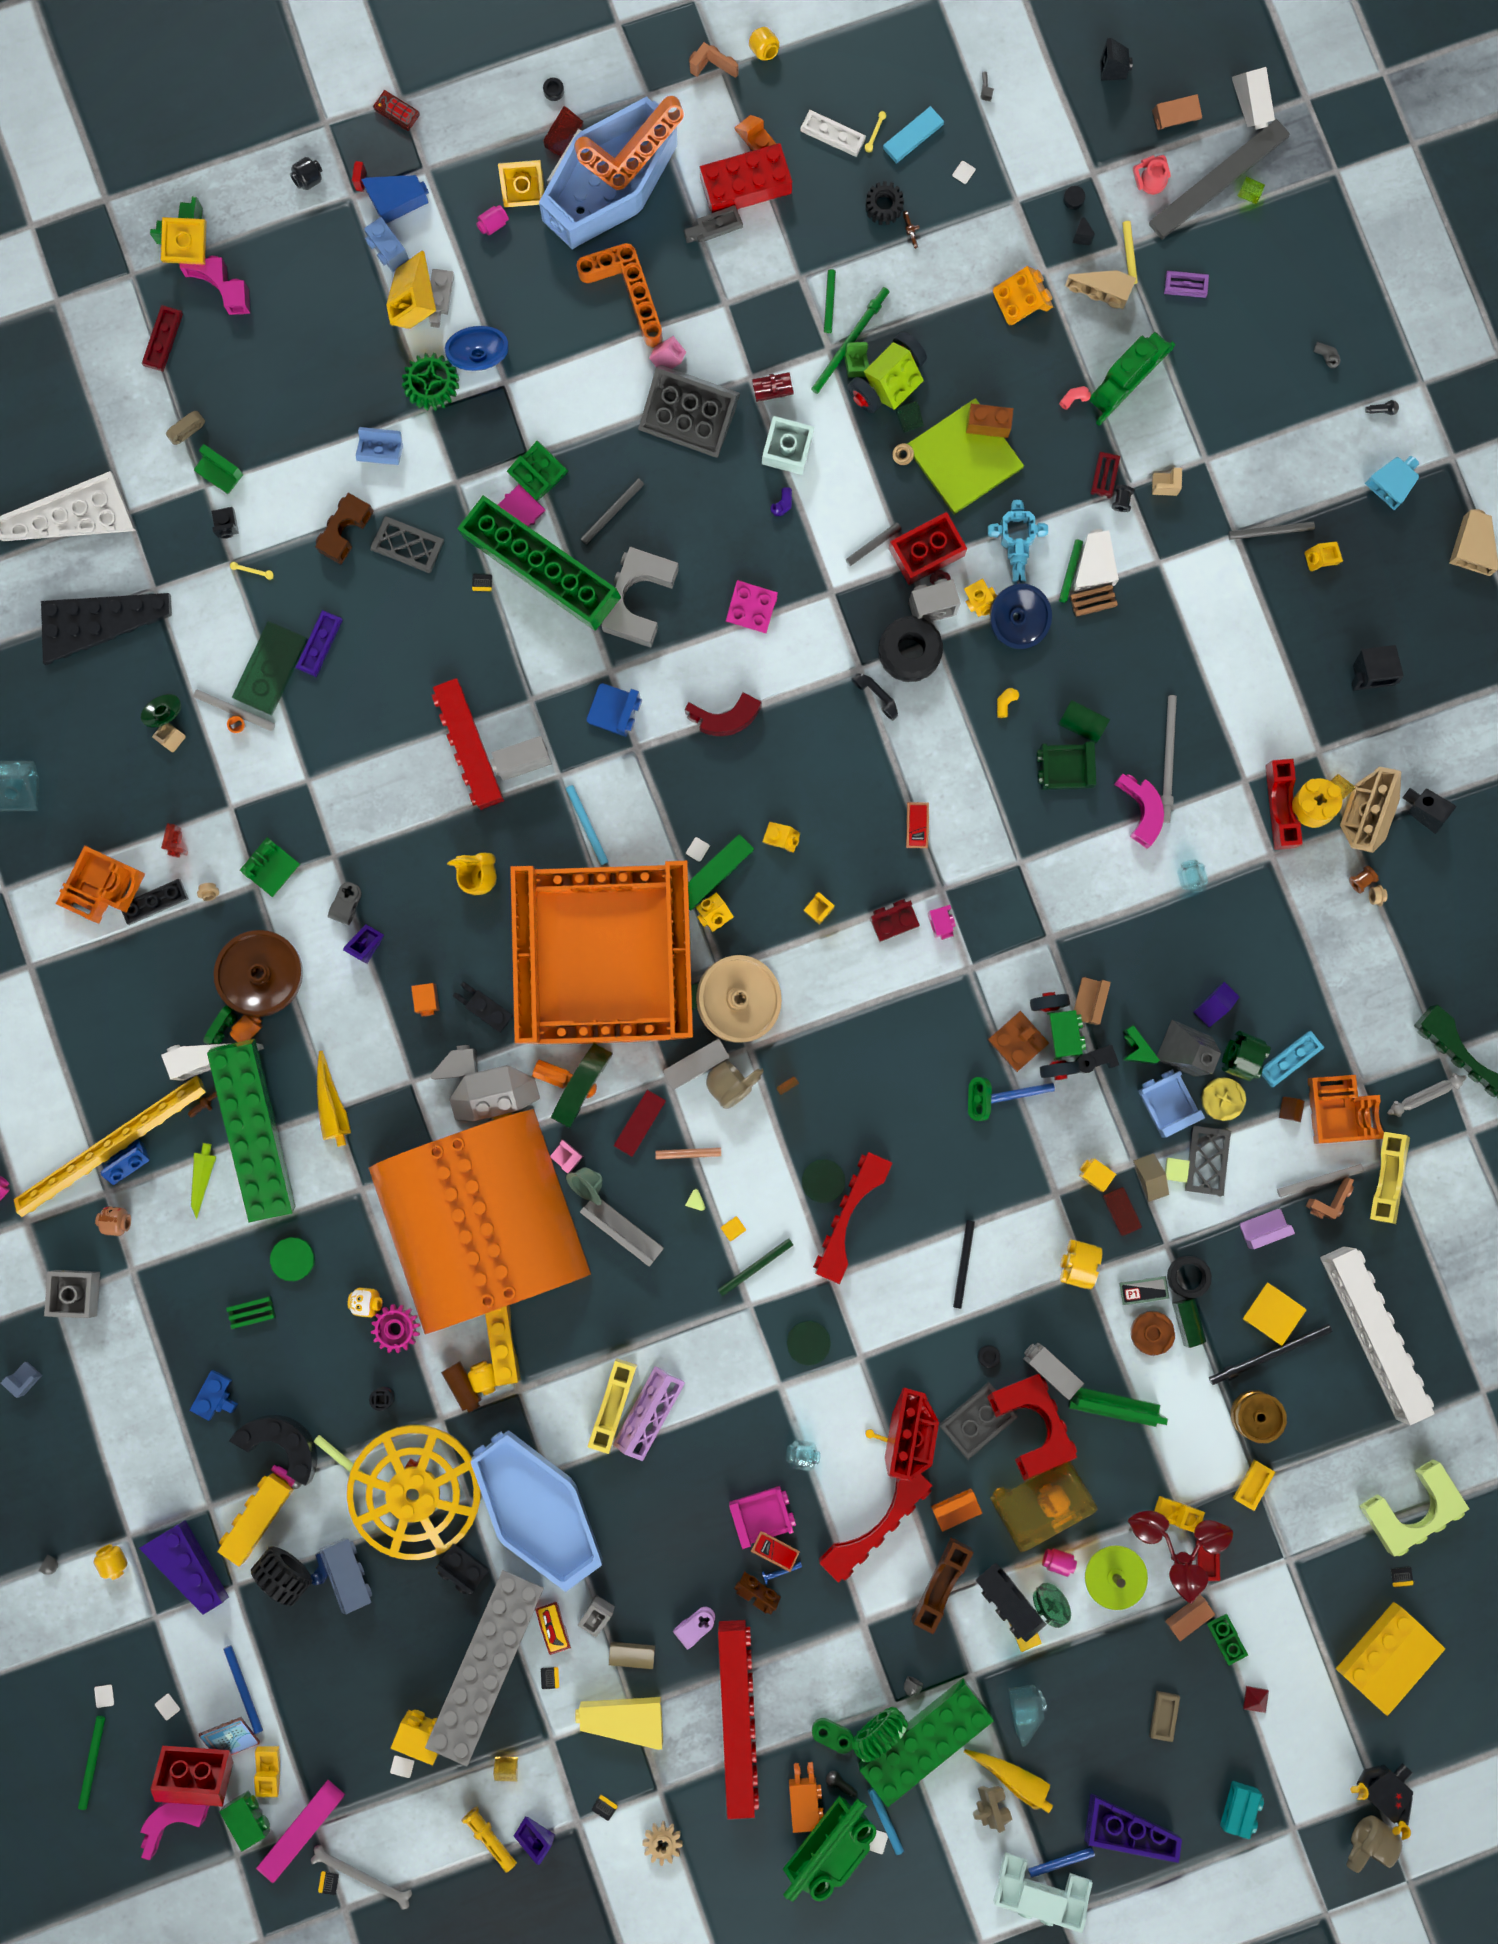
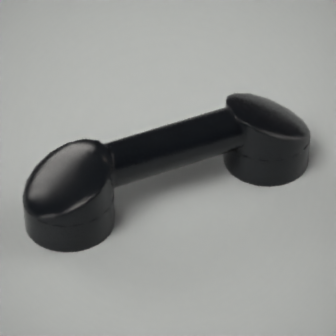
(889, 708)

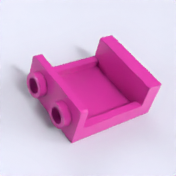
(762, 1512)

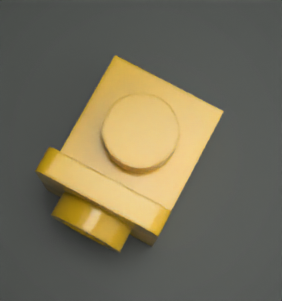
(1323, 555)

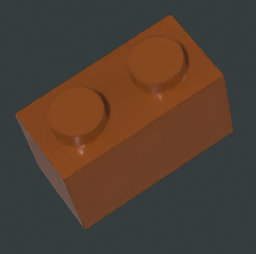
(989, 420)

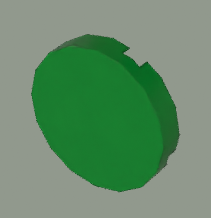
(292, 1259)

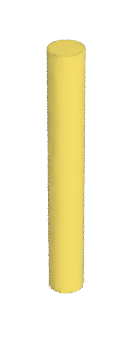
(1129, 248)

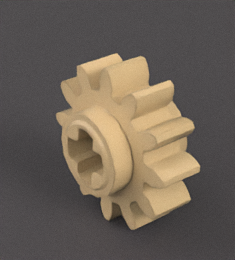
(664, 1834)

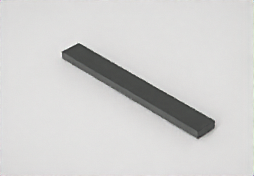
(1219, 179)

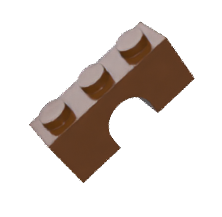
(350, 512)

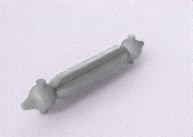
(1426, 1095)

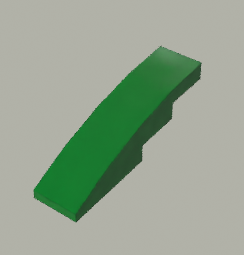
(717, 870)

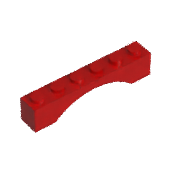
(834, 1260)
(845, 1555)

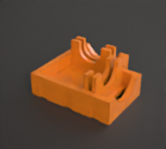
(99, 883)
(1341, 1113)

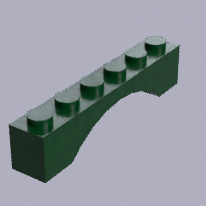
(1441, 1030)

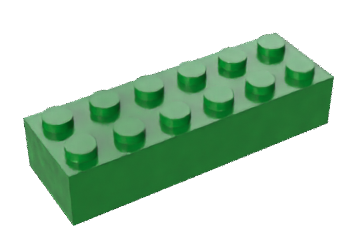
(928, 1742)

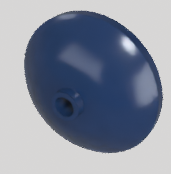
(1033, 616)

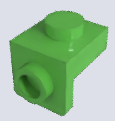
(856, 359)

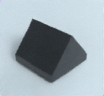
(1084, 233)

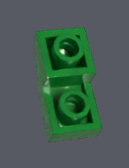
(1227, 1639)

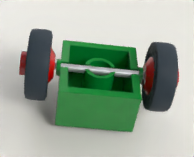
(1065, 1034)

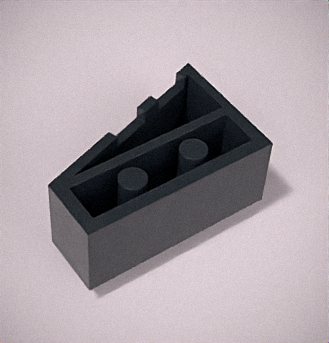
(1010, 1603)

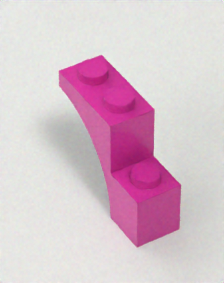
(234, 292)

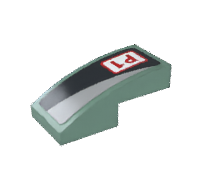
(1144, 1290)

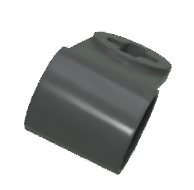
(345, 905)

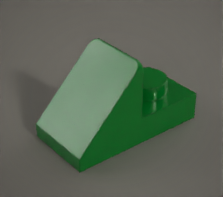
(1142, 1051)

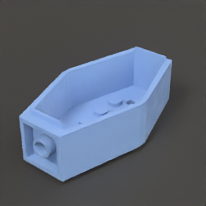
(578, 187)

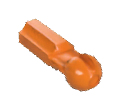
(555, 1076)

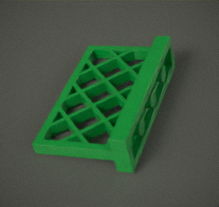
(1117, 1407)

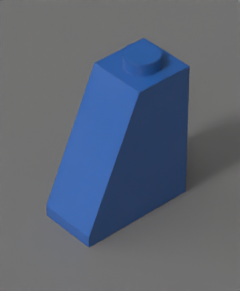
(395, 195)

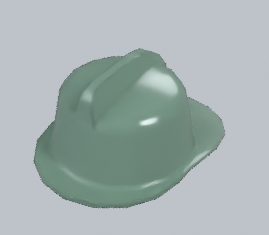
(586, 1184)

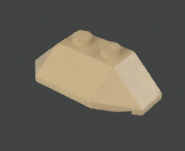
(1372, 809)

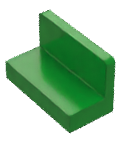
(217, 470)

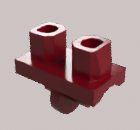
(772, 386)

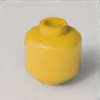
(764, 43)
(482, 1378)
(110, 1562)

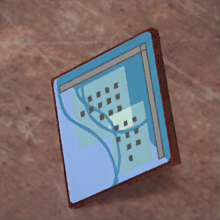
(230, 1736)

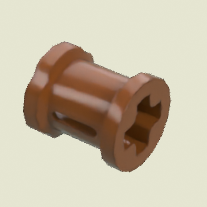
(1363, 879)

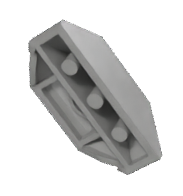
(493, 1093)

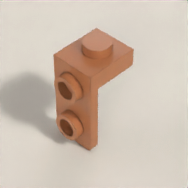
(711, 53)
(1335, 1210)

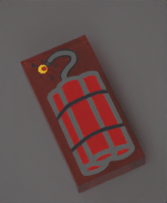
(396, 110)

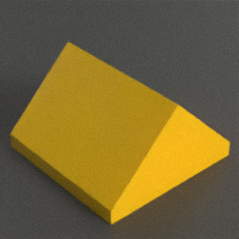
(521, 183)

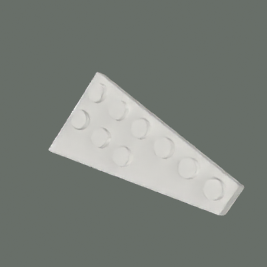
(79, 510)

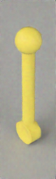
(869, 147)
(268, 574)

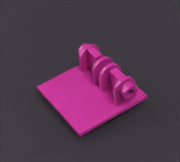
(751, 606)

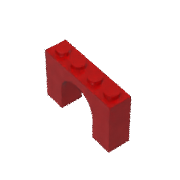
(1033, 1394)

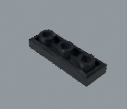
(165, 897)

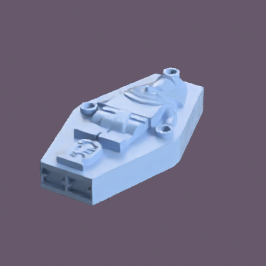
(536, 1510)

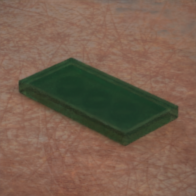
(269, 668)

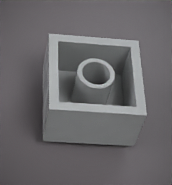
(935, 601)
(72, 1294)

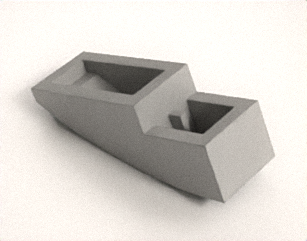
(696, 1064)

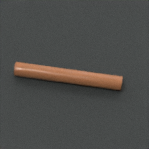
(688, 1153)

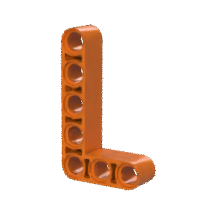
(633, 148)
(634, 286)

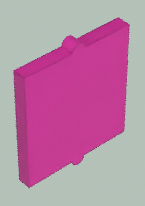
(522, 506)

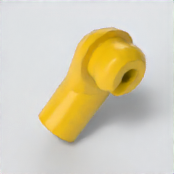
(1004, 699)

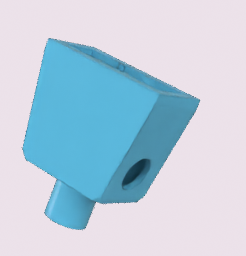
(1394, 480)

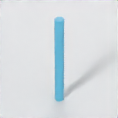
(587, 825)

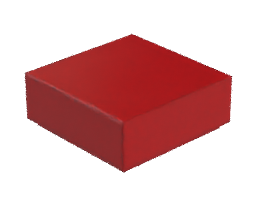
(359, 173)

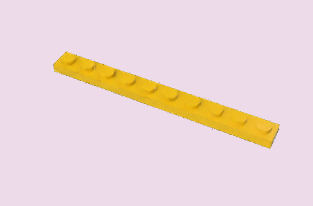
(109, 1146)

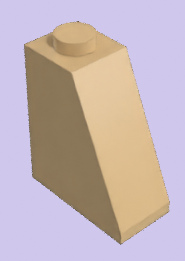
(1476, 544)

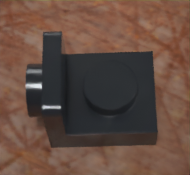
(225, 523)

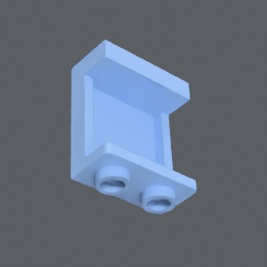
(1170, 1103)

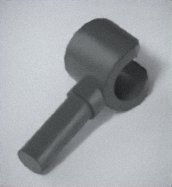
(987, 92)

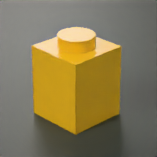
(1096, 1174)

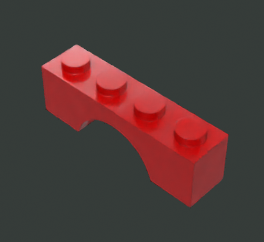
(1280, 783)

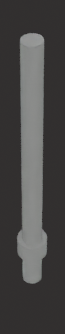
(1167, 798)

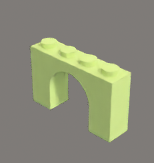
(1445, 1506)

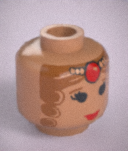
(113, 1221)

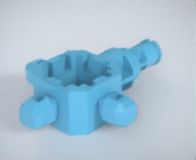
(1018, 549)

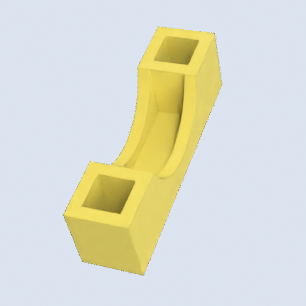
(1392, 1170)
(612, 1406)

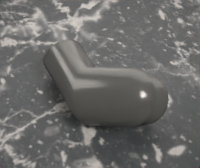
(1329, 353)

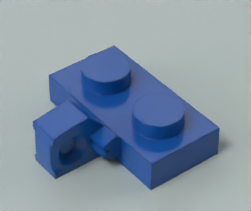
(213, 1396)

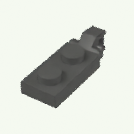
(714, 225)

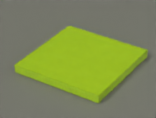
(963, 463)

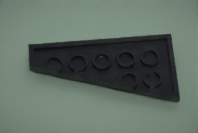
(87, 622)

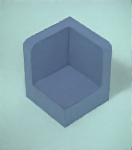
(21, 1380)

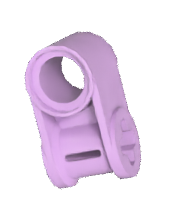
(692, 1629)

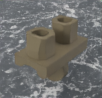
(988, 1808)

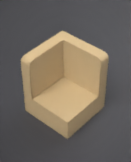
(1167, 482)

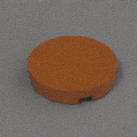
(1152, 1333)

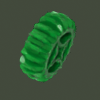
(415, 376)
(879, 1734)

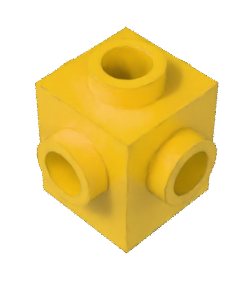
(980, 597)
(713, 912)

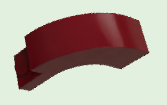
(727, 723)

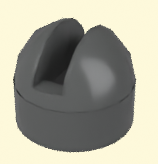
(49, 1565)
(912, 1686)

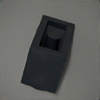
(1115, 61)

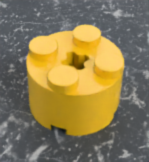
(1321, 791)
(1080, 1264)

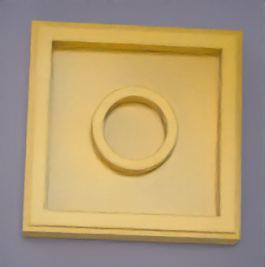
(183, 240)

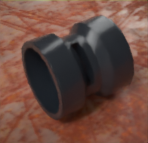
(385, 1399)

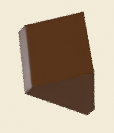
(1291, 1109)

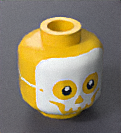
(365, 1302)

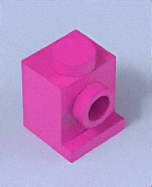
(942, 922)

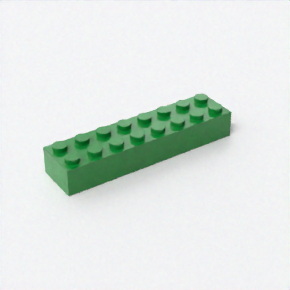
(539, 563)
(251, 1130)

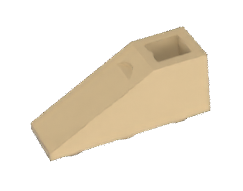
(1106, 286)

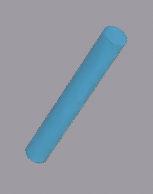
(887, 1824)

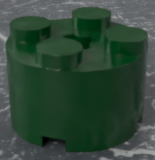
(1245, 1056)

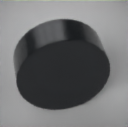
(553, 89)
(1074, 197)
(988, 1356)

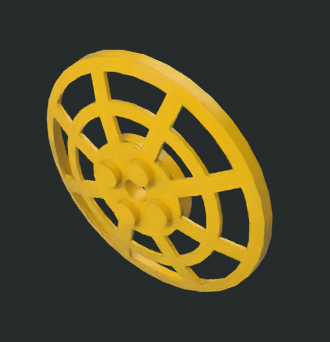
(418, 1479)

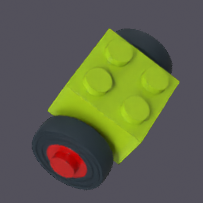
(891, 375)

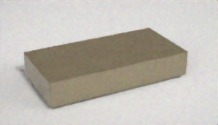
(1164, 1716)

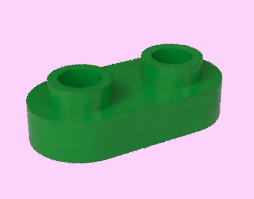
(215, 1033)
(979, 1099)
(834, 1734)

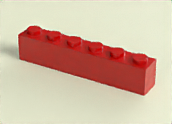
(468, 744)

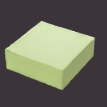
(1177, 1169)

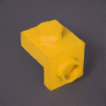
(781, 836)

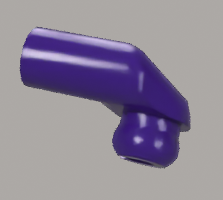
(784, 504)

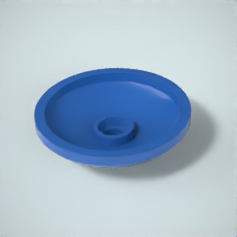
(476, 348)

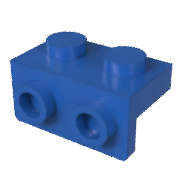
(125, 1162)

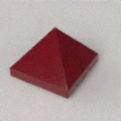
(1255, 1699)

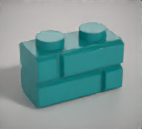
(1241, 1810)

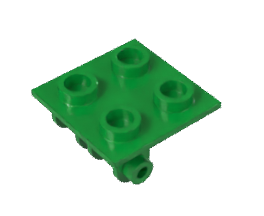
(269, 867)

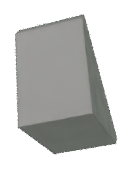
(596, 1616)

